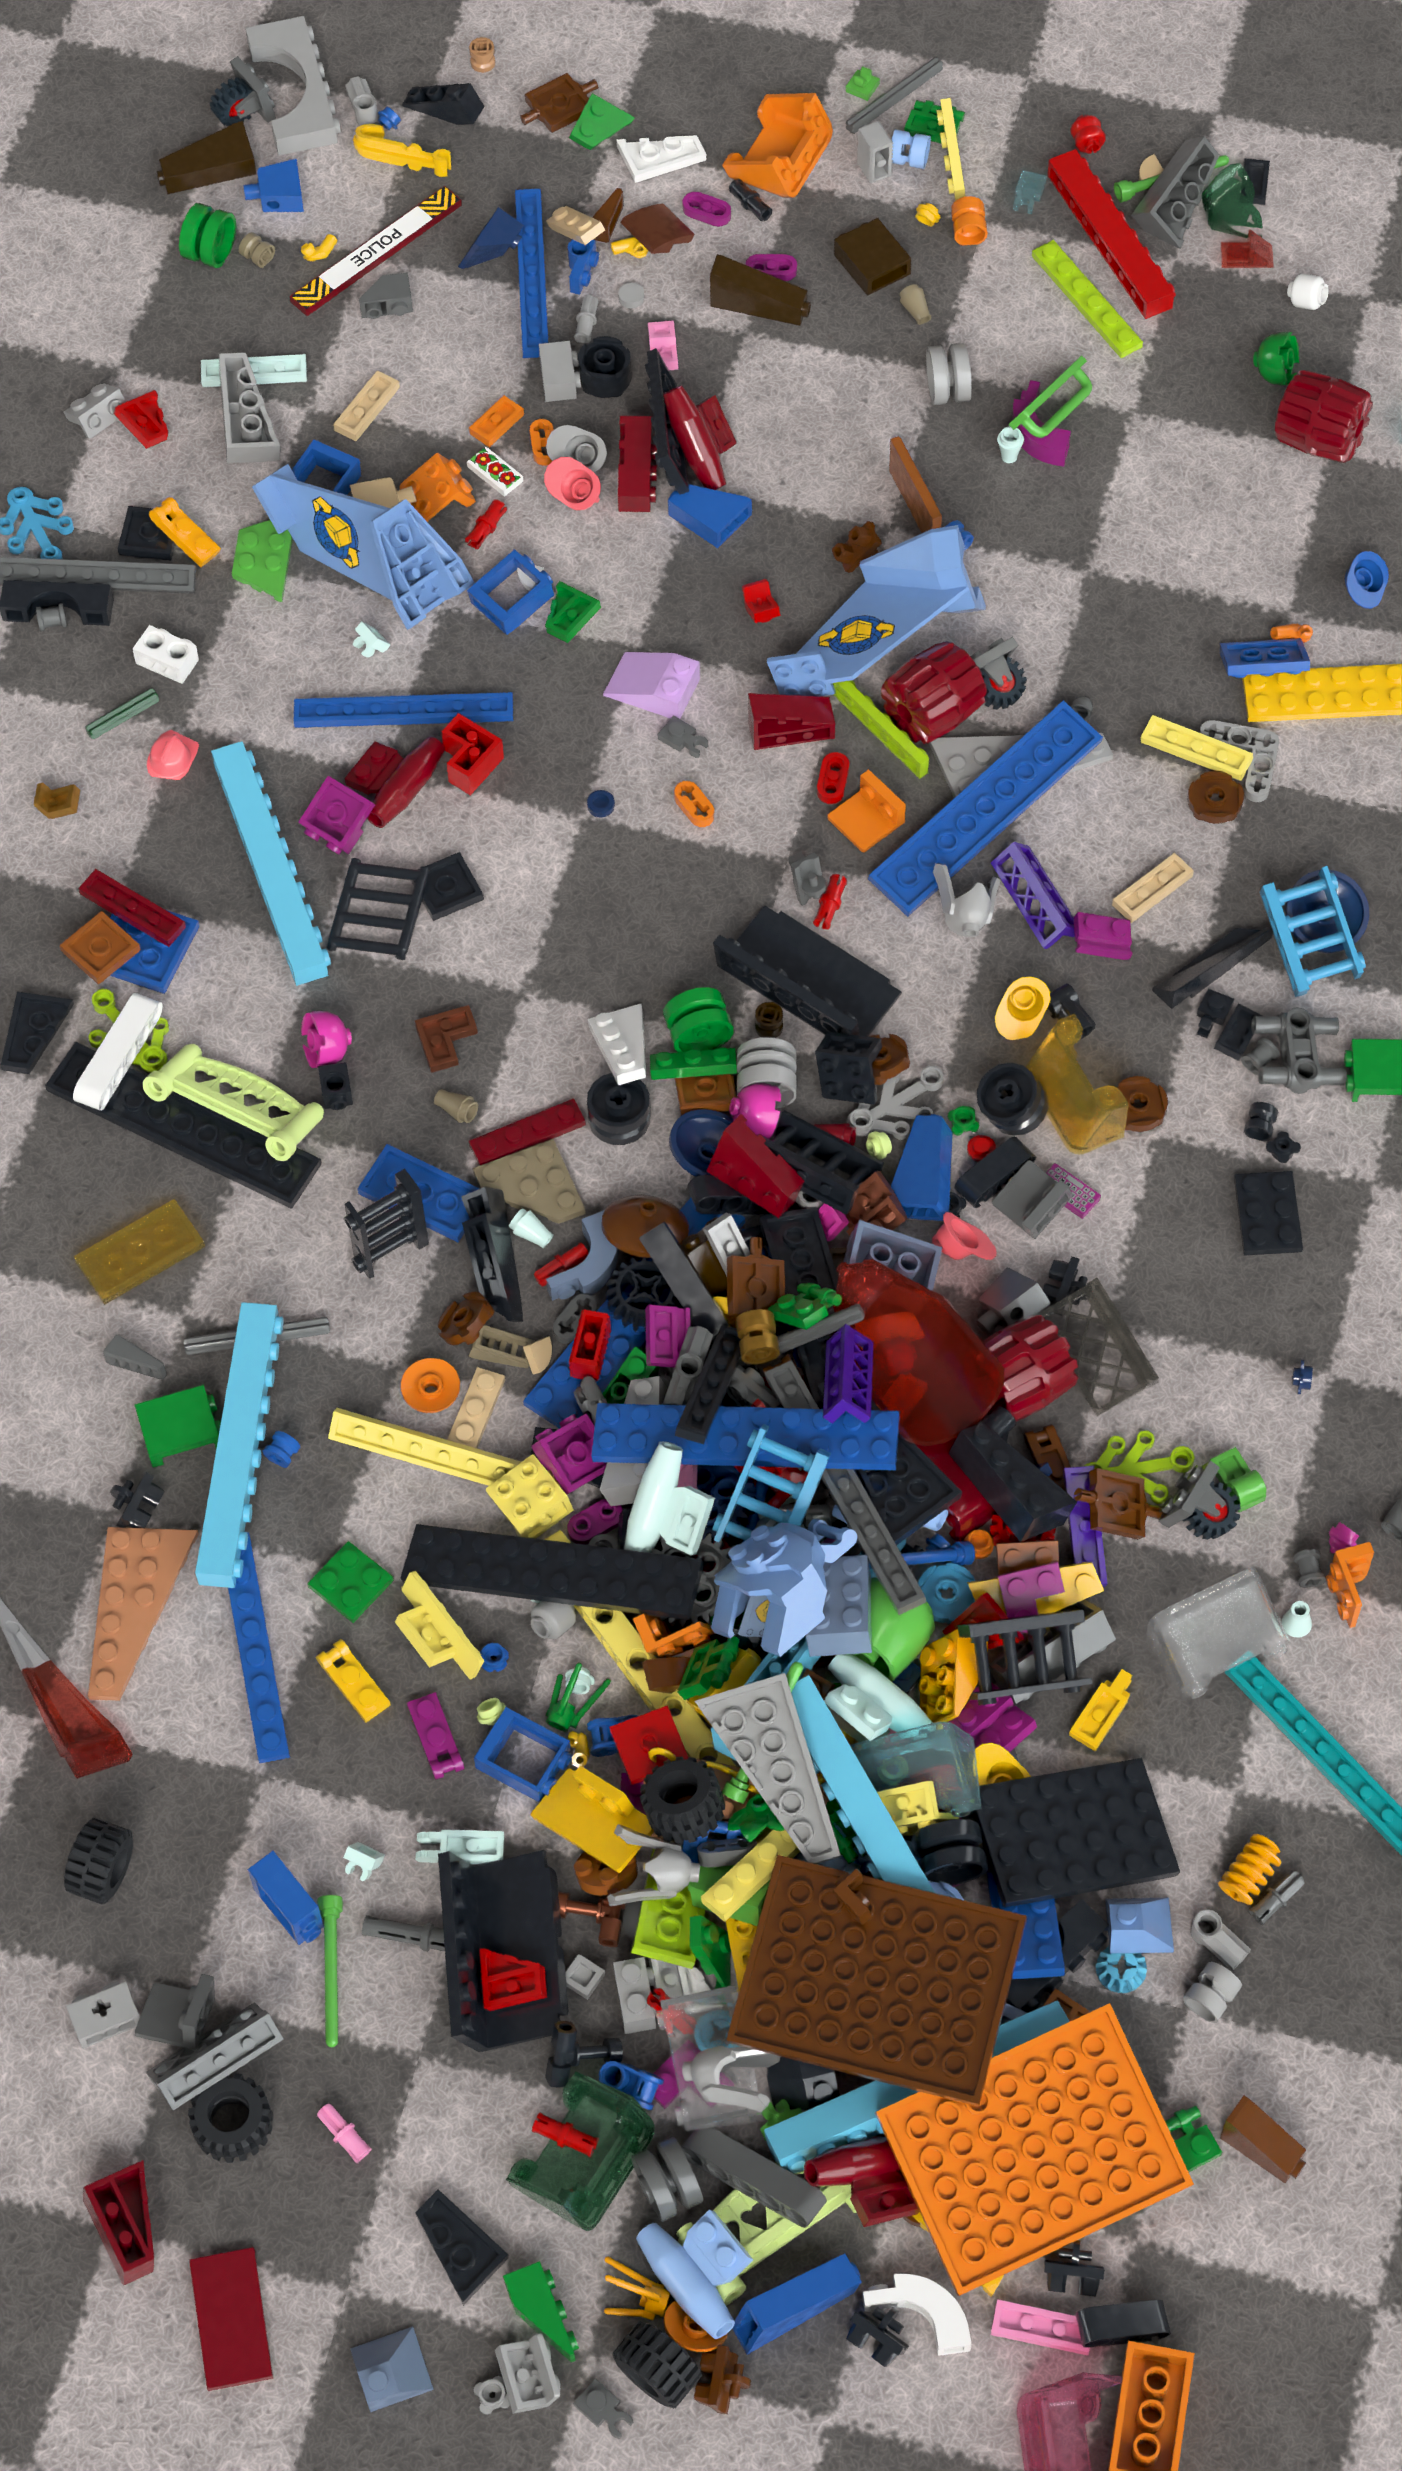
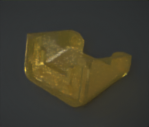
(1077, 1111)

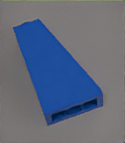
(925, 1169)
(795, 2302)

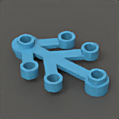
(34, 522)

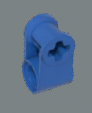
(601, 1726)
(634, 2081)

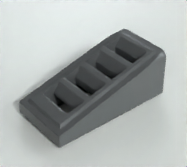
(130, 1357)

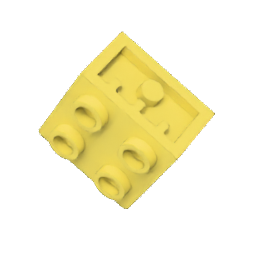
(530, 1498)
(913, 1807)

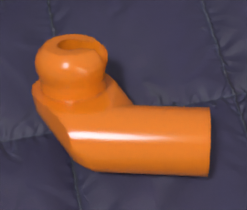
(1292, 631)

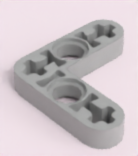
(1260, 753)

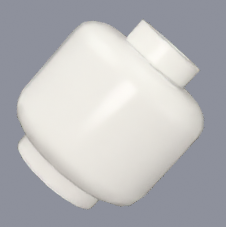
(1308, 291)

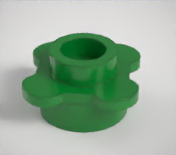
(960, 1113)

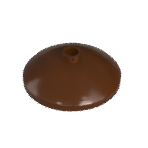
(636, 1215)

